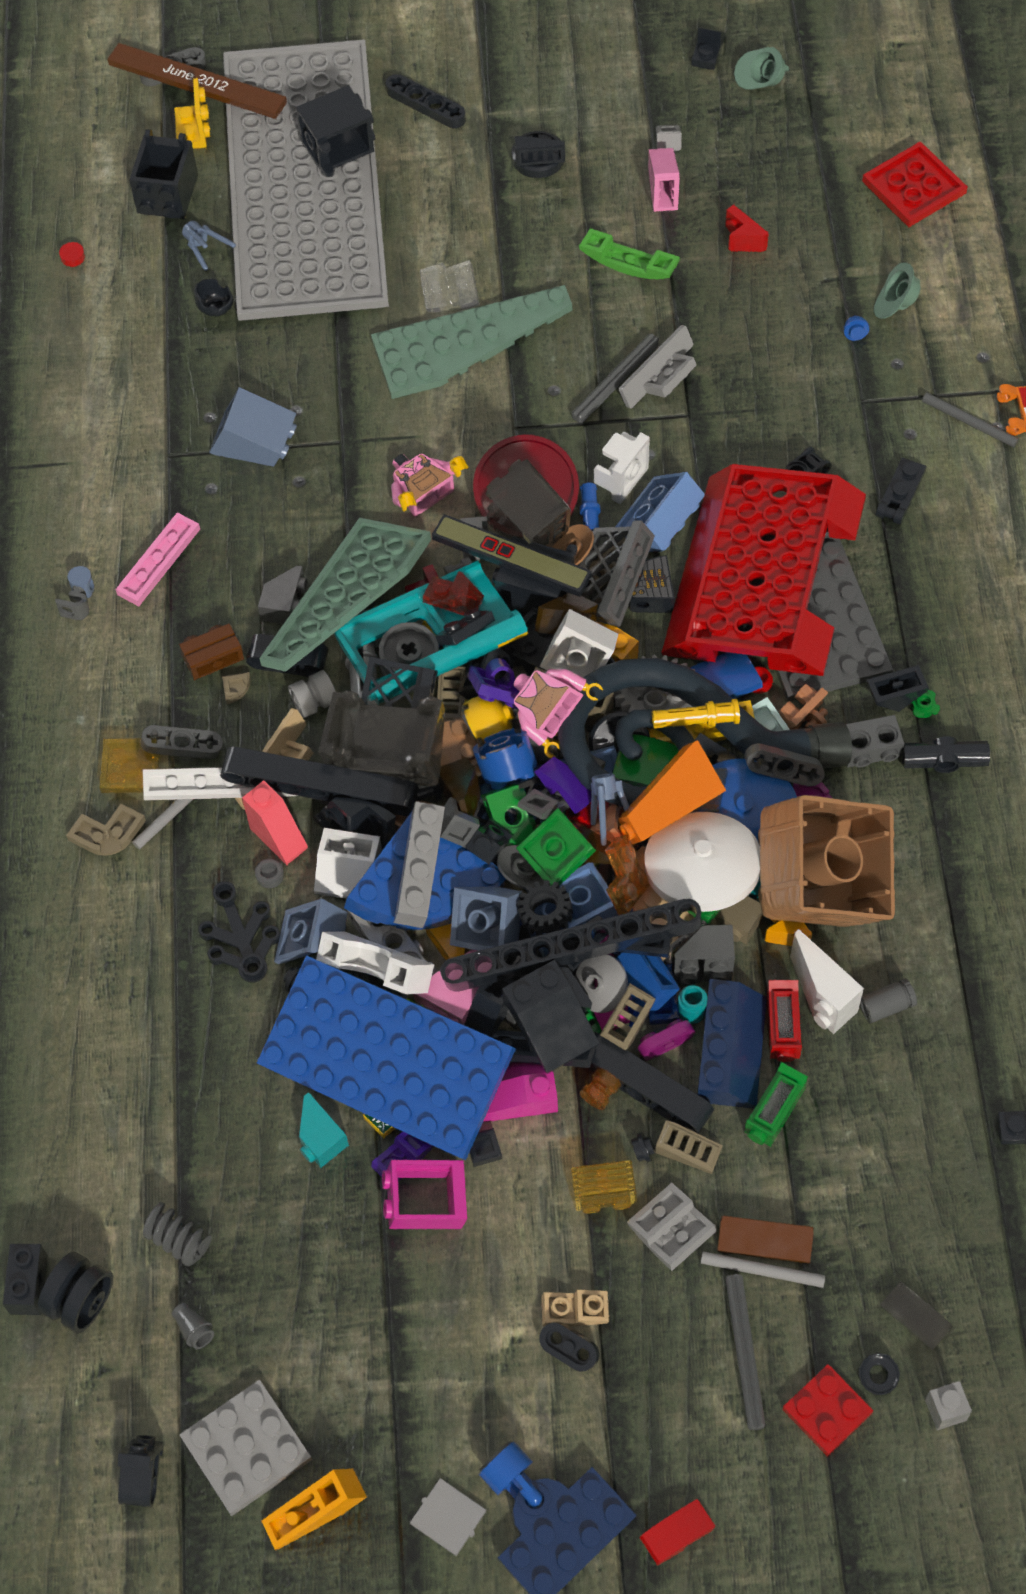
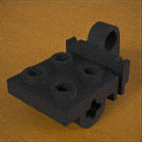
(530, 648)

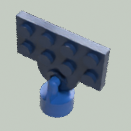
(556, 1524)

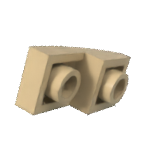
(576, 1308)

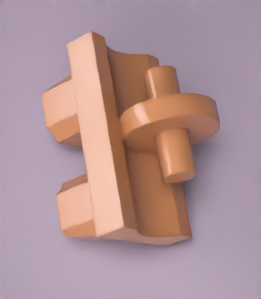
(812, 701)

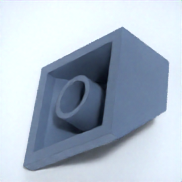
(304, 927)

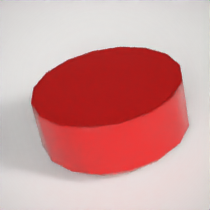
(72, 254)

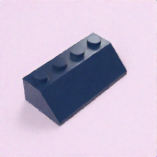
(732, 1044)

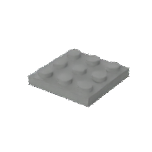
(245, 1447)

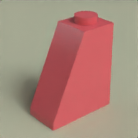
(273, 822)

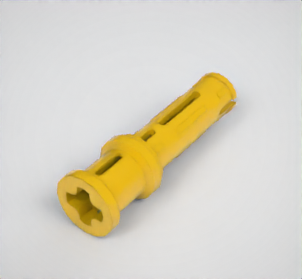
(709, 714)

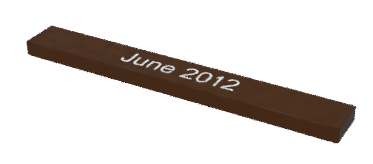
(182, 76)

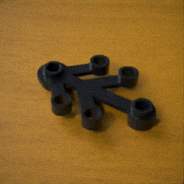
(241, 937)

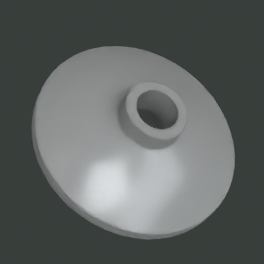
(611, 982)

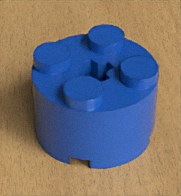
(505, 758)

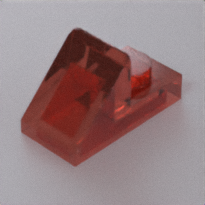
(453, 596)

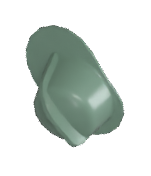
(760, 68)
(898, 292)

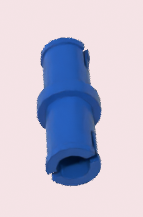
(590, 508)

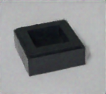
(485, 1148)

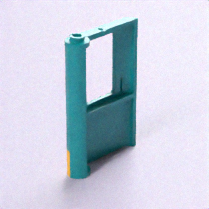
(411, 608)

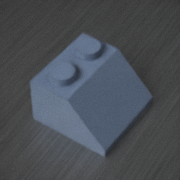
(484, 917)

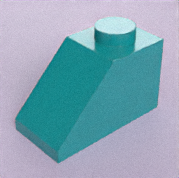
(319, 1134)

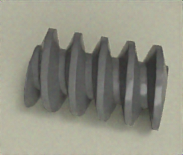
(175, 1237)

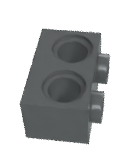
(869, 735)

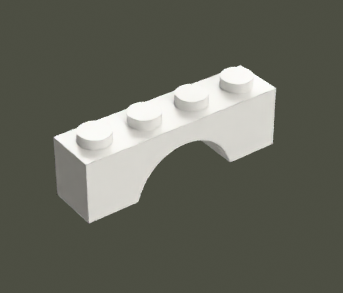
(355, 953)

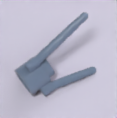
(197, 236)
(603, 788)

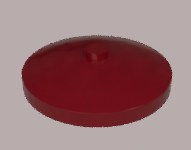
(542, 453)

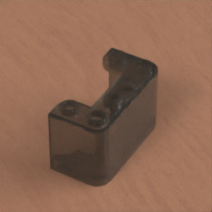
(527, 506)

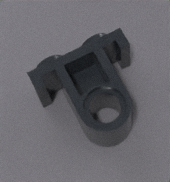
(139, 1471)

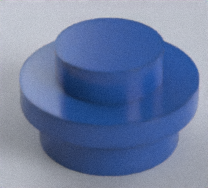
(856, 328)

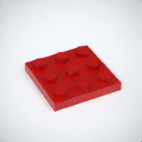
(914, 184)

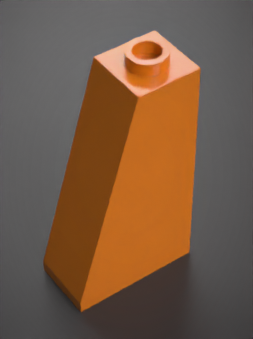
(676, 791)

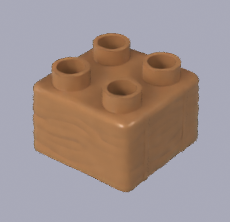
(827, 861)

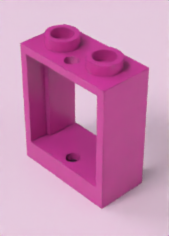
(450, 1169)

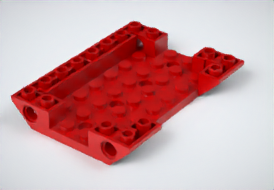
(730, 554)

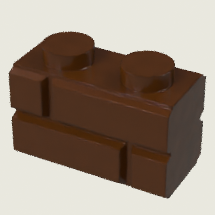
(211, 651)

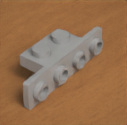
(661, 370)

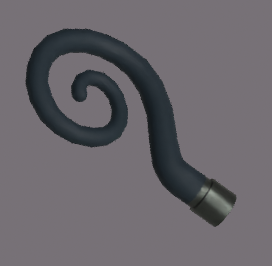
(825, 742)

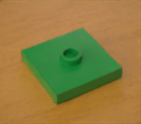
(556, 848)

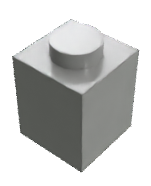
(948, 1405)

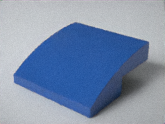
(732, 673)

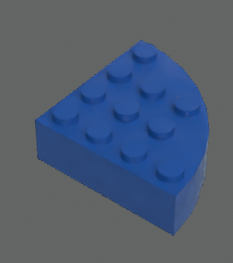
(378, 889)

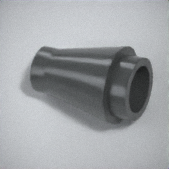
(193, 1327)

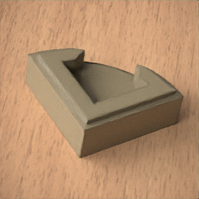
(236, 686)

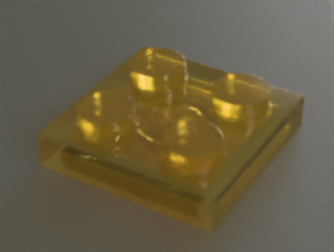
(124, 765)

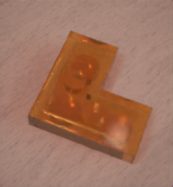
(630, 879)

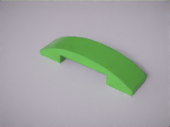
(627, 260)

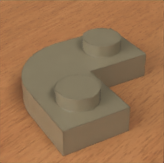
(107, 838)

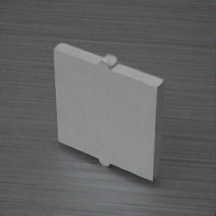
(448, 1517)

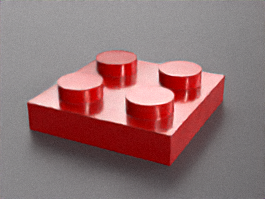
(827, 1410)

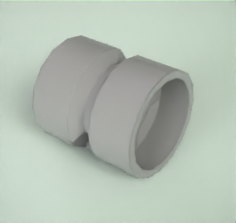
(312, 694)

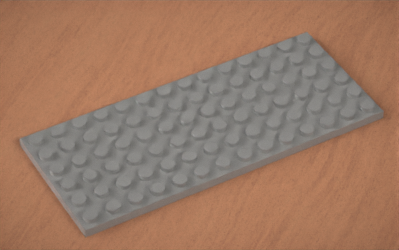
(301, 235)

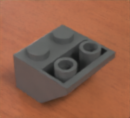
(706, 956)

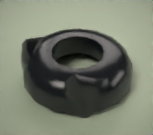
(891, 1370)

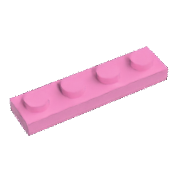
(157, 559)

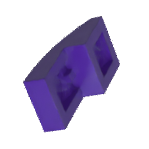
(558, 777)
(404, 1148)

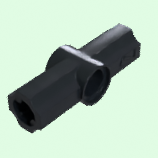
(946, 754)

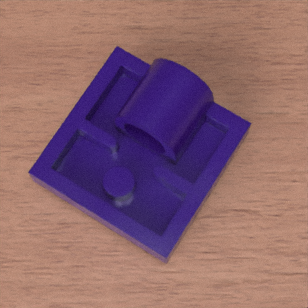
(490, 688)

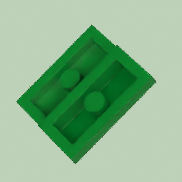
(643, 771)

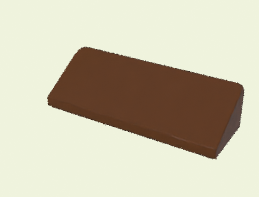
(765, 1239)

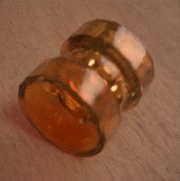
(600, 1089)

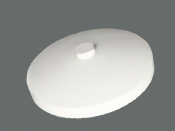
(703, 860)

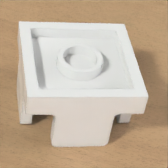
(629, 464)

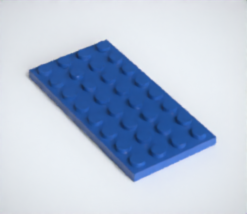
(386, 1057)

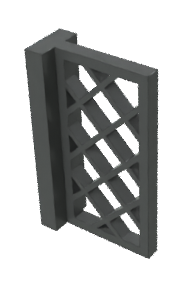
(623, 575)

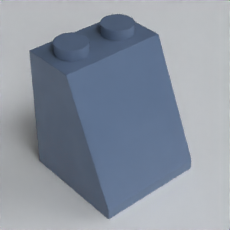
(254, 430)

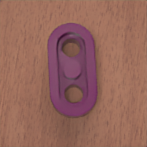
(674, 1035)

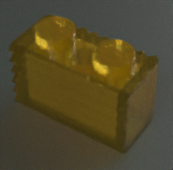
(603, 1186)

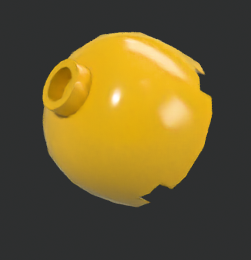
(488, 717)

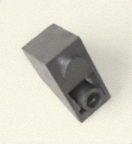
(282, 595)

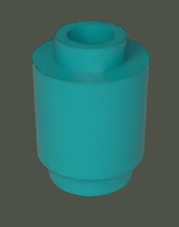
(692, 1004)

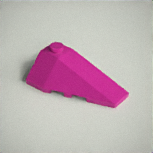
(523, 1093)

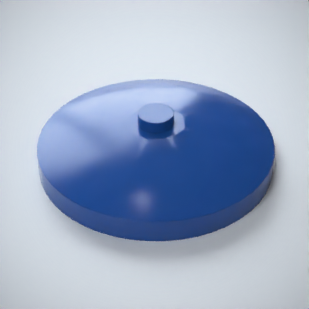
(749, 793)

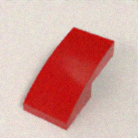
(677, 1532)

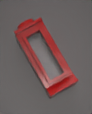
(784, 1020)

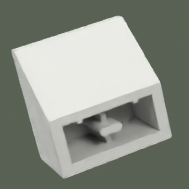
(343, 861)

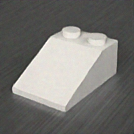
(828, 989)

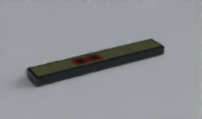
(512, 555)

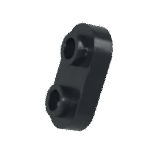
(569, 1349)

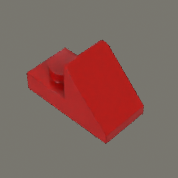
(745, 232)

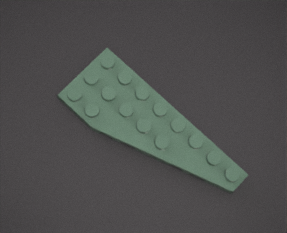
(436, 349)
(358, 573)

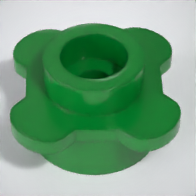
(925, 711)

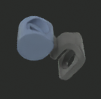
(82, 588)

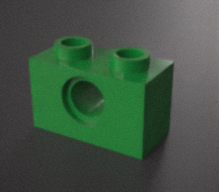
(499, 801)

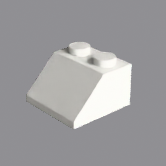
(579, 645)

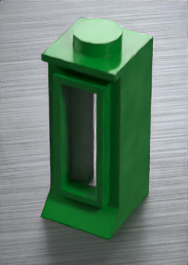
(776, 1105)

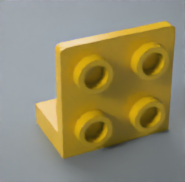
(192, 119)

